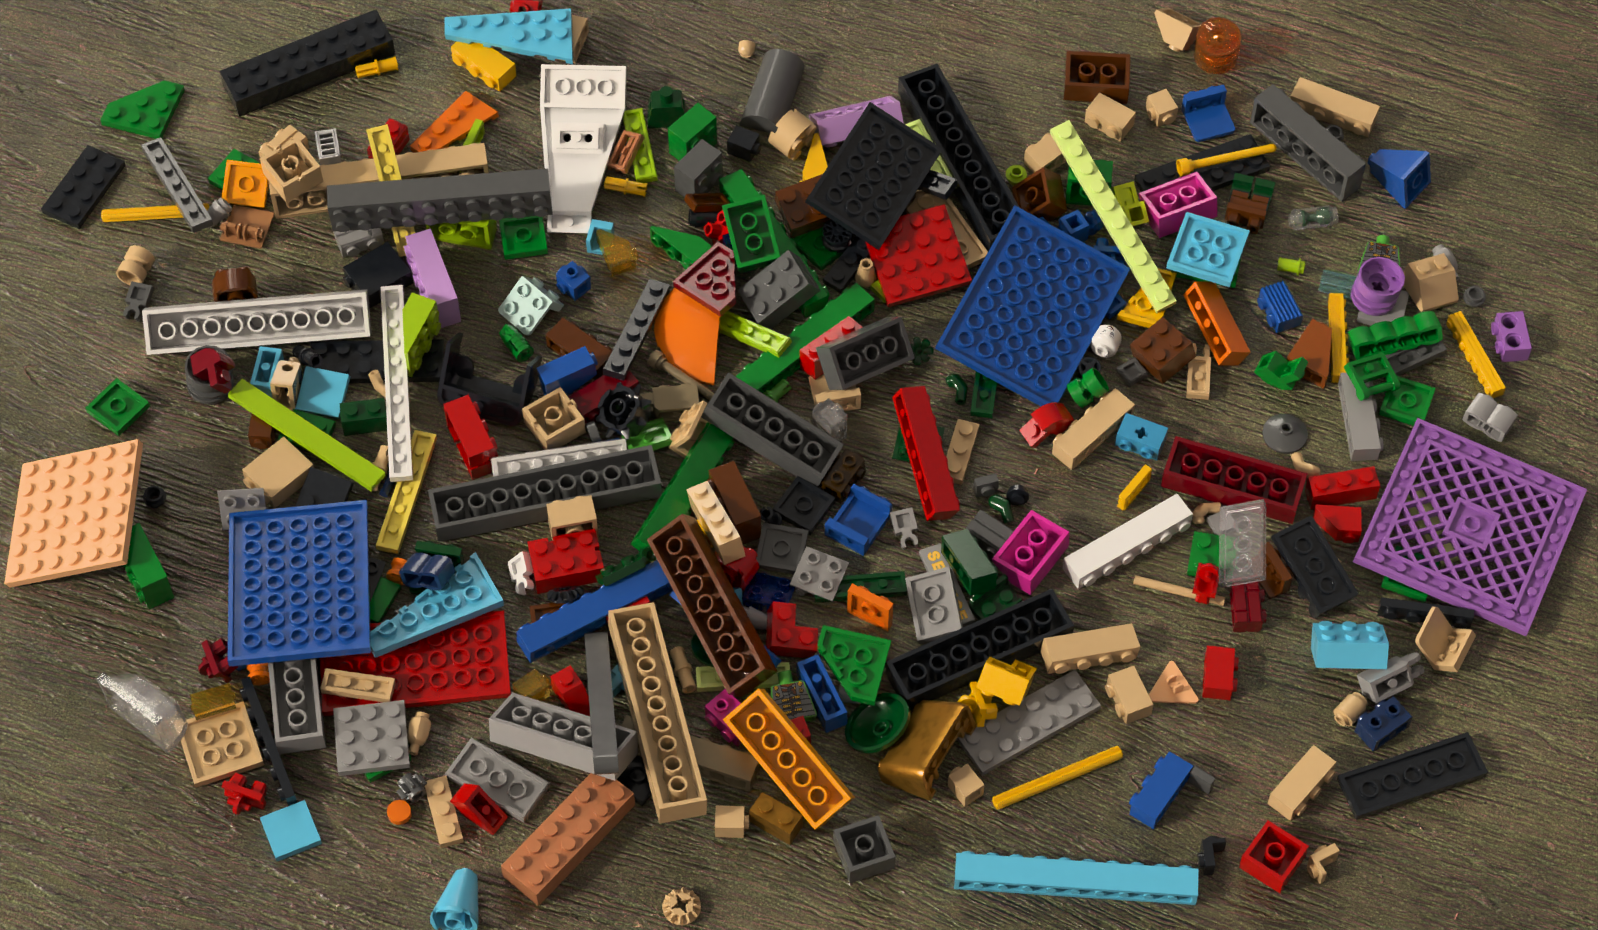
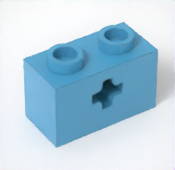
(1141, 436)

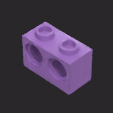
(1515, 335)

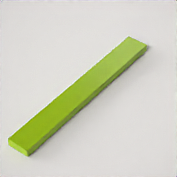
(306, 434)

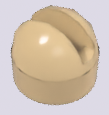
(746, 48)

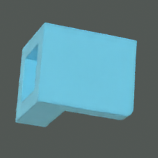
(591, 243)

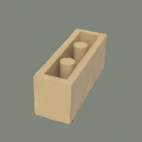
(1302, 783)

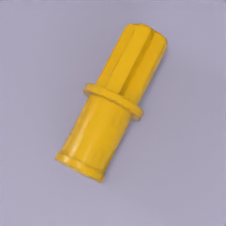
(376, 67)
(625, 186)

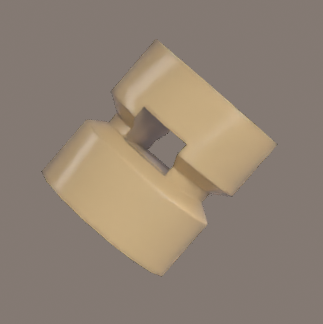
(136, 265)

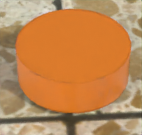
(399, 812)

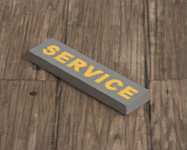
(933, 560)

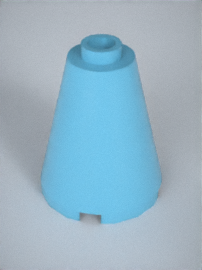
(458, 903)

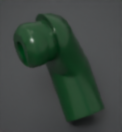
(956, 381)
(1003, 506)

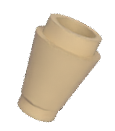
(866, 273)

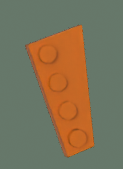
(454, 123)

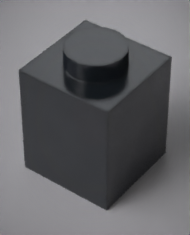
(743, 143)

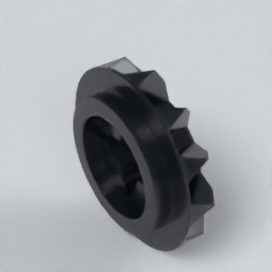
(565, 594)

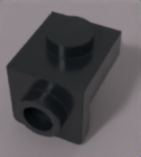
(1206, 856)

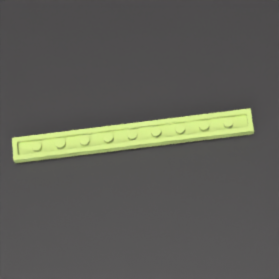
(1113, 216)

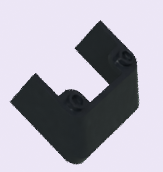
(494, 399)

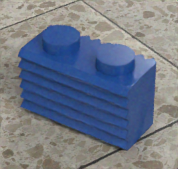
(1279, 307)

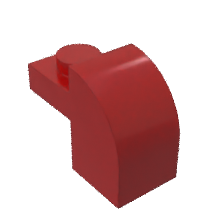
(1046, 420)

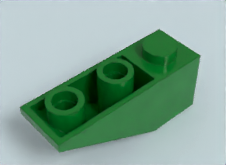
(679, 245)

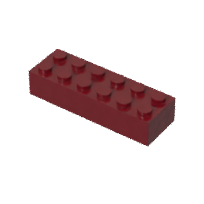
(1233, 478)

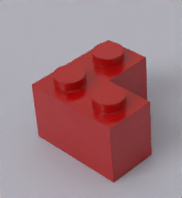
(784, 637)

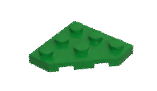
(146, 110)
(855, 661)

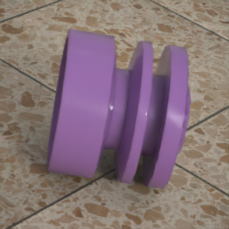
(1377, 286)

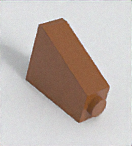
(1315, 348)

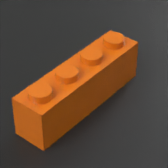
(1216, 323)

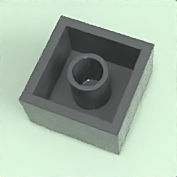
(698, 169)
(864, 849)

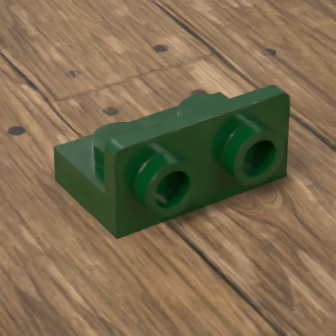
(994, 601)

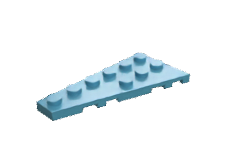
(525, 33)
(463, 597)

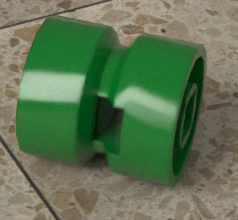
(1088, 387)

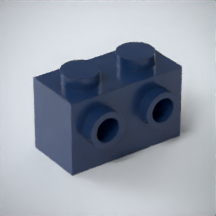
(1382, 723)

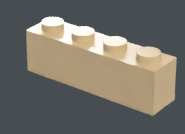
(1335, 107)
(1092, 429)
(716, 522)
(1090, 648)

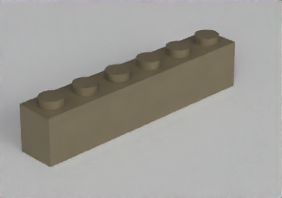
(719, 762)

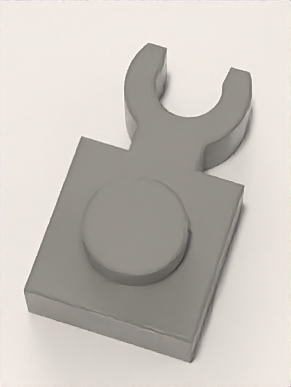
(904, 524)

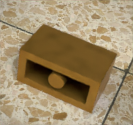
(776, 818)

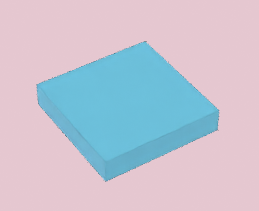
(322, 392)
(290, 830)

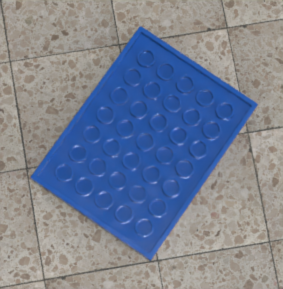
(1032, 308)
(298, 583)

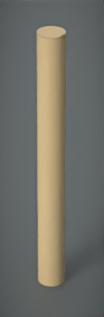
(1174, 589)

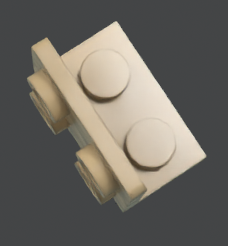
(848, 398)

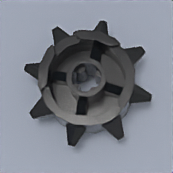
(624, 411)

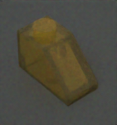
(616, 252)

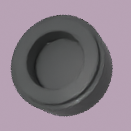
(593, 432)

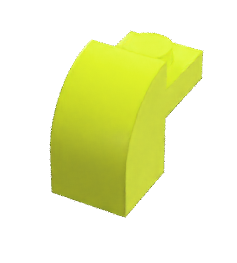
(1129, 202)

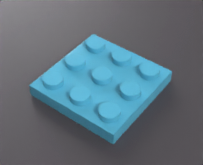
(1208, 249)

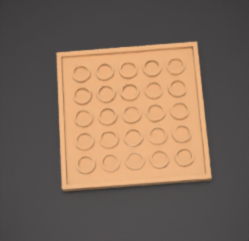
(74, 513)

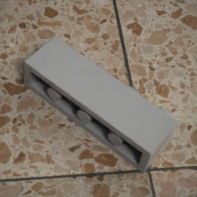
(1360, 422)

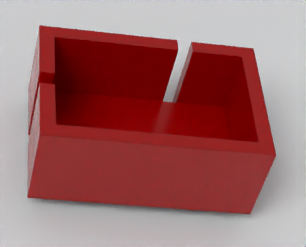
(468, 428)
(566, 560)

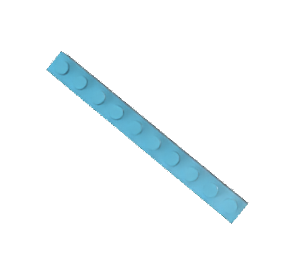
(1076, 878)

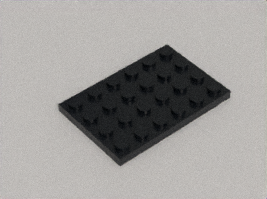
(874, 175)

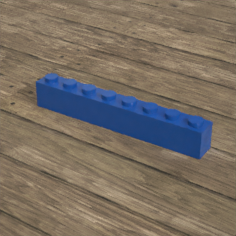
(590, 611)

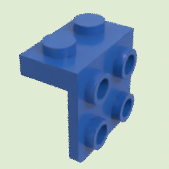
(1207, 113)

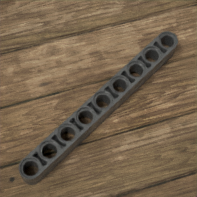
(601, 703)

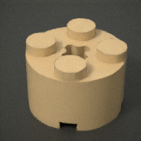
(792, 134)

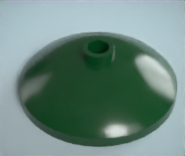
(878, 726)

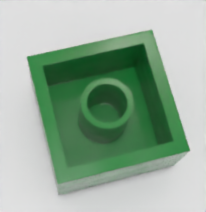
(690, 129)
(1075, 192)

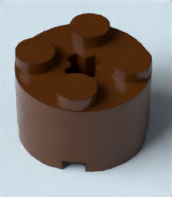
(234, 284)

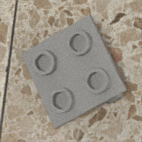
(239, 501)
(818, 574)

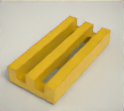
(1134, 487)

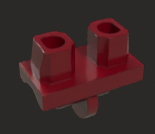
(214, 663)

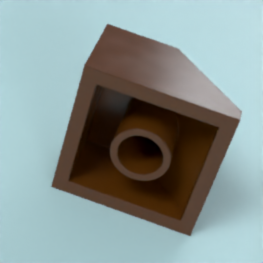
(1041, 194)

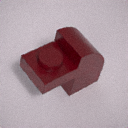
(213, 367)

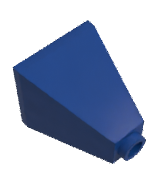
(1401, 173)

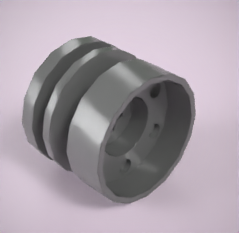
(200, 389)

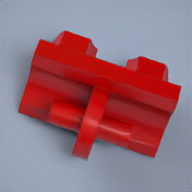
(717, 229)
(1206, 582)
(244, 798)

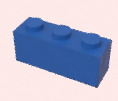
(822, 693)
(1160, 789)

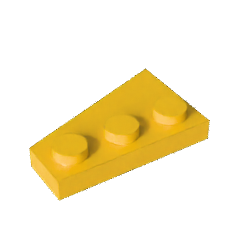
(1139, 309)

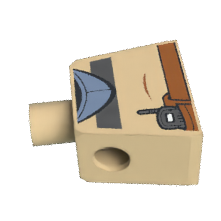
(287, 375)

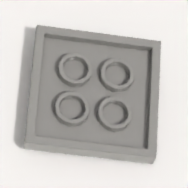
(371, 738)

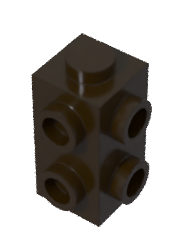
(845, 472)

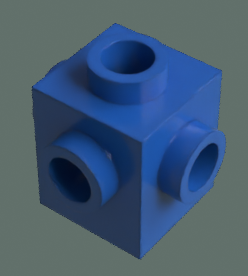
(573, 280)

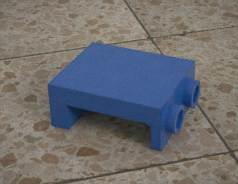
(859, 520)

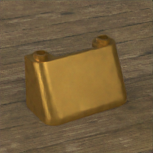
(923, 746)

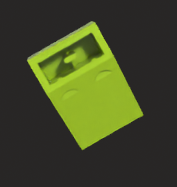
(419, 328)

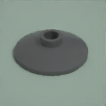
(1285, 441)

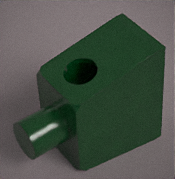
(665, 107)

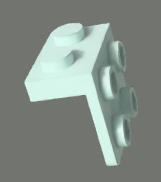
(529, 304)

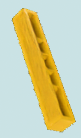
(1337, 322)
(1475, 355)

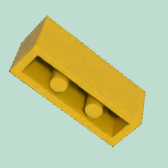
(484, 63)

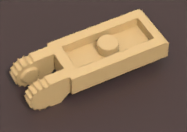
(1199, 375)

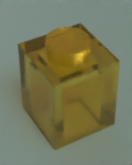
(533, 686)

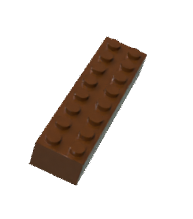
(712, 605)

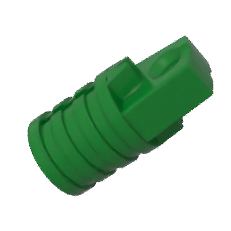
(516, 343)

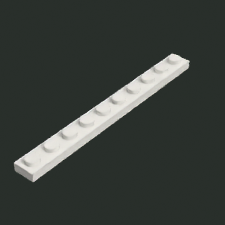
(396, 385)

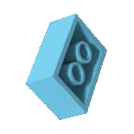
(1349, 645)

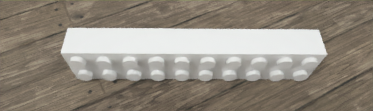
(257, 321)

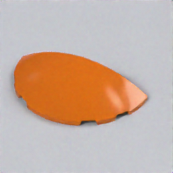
(688, 336)

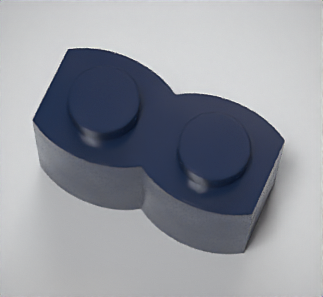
(427, 571)

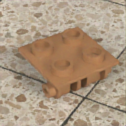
(246, 226)

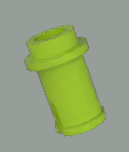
(1291, 265)

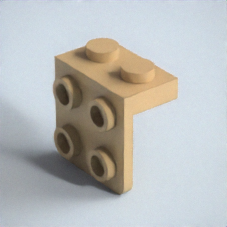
(689, 429)
(1442, 644)

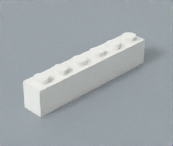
(1127, 541)

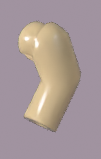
(377, 382)
(1302, 466)
(1204, 509)

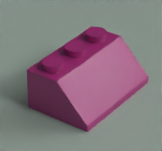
(1170, 202)
(1031, 551)

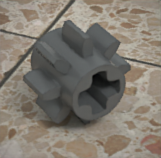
(411, 787)

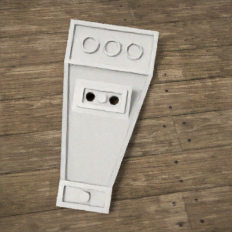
(579, 103)

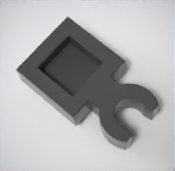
(137, 297)

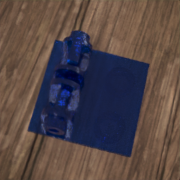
(765, 589)

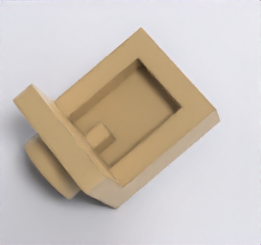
(1322, 857)

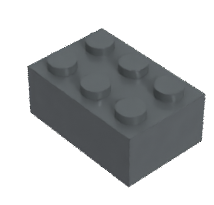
(779, 290)

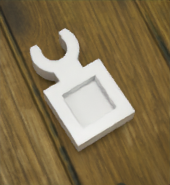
(520, 570)

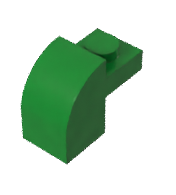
(1280, 372)

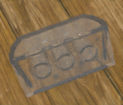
(145, 708)

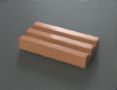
(628, 152)

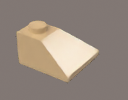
(1177, 29)

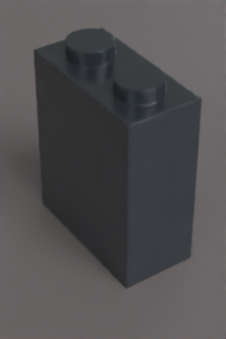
(375, 270)

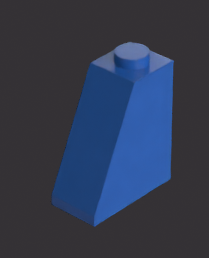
(568, 371)

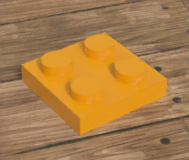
(245, 184)

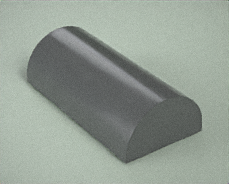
(773, 90)

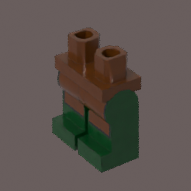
(1245, 210)

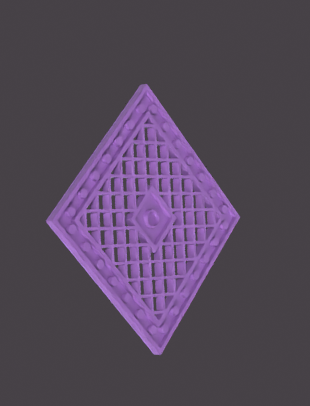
(1470, 526)

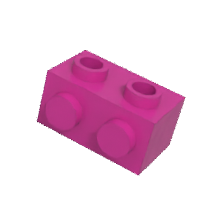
(717, 710)

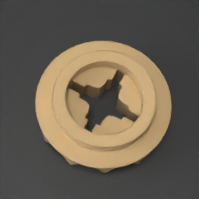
(678, 916)

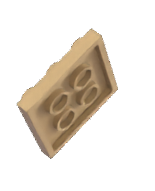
(220, 746)

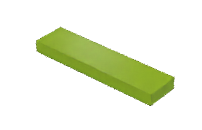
(643, 163)
(754, 334)

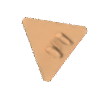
(1172, 687)

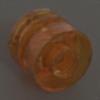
(1217, 45)

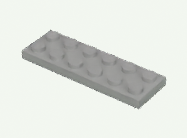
(1031, 723)

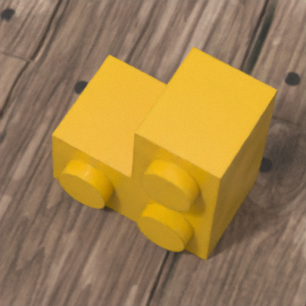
(1006, 680)

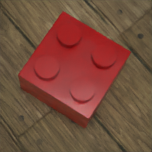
(1273, 856)

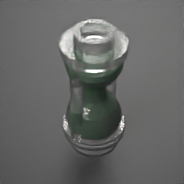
(1324, 217)

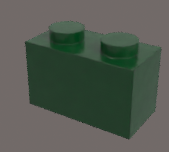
(363, 416)

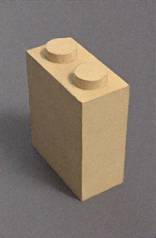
(279, 471)

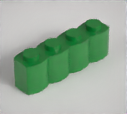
(1401, 334)

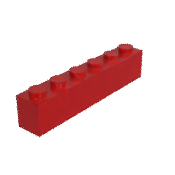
(926, 453)

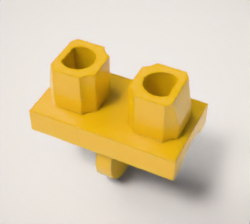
(979, 705)

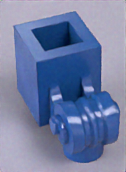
(1080, 226)

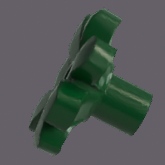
(921, 350)

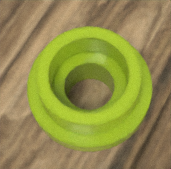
(1015, 179)

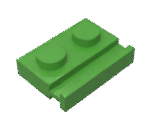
(654, 433)

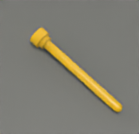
(1185, 165)

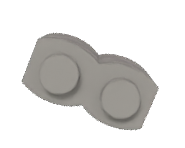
(1490, 417)

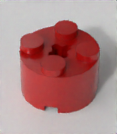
(742, 570)

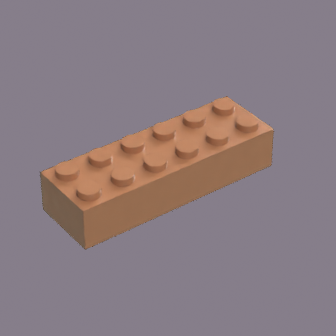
(567, 836)

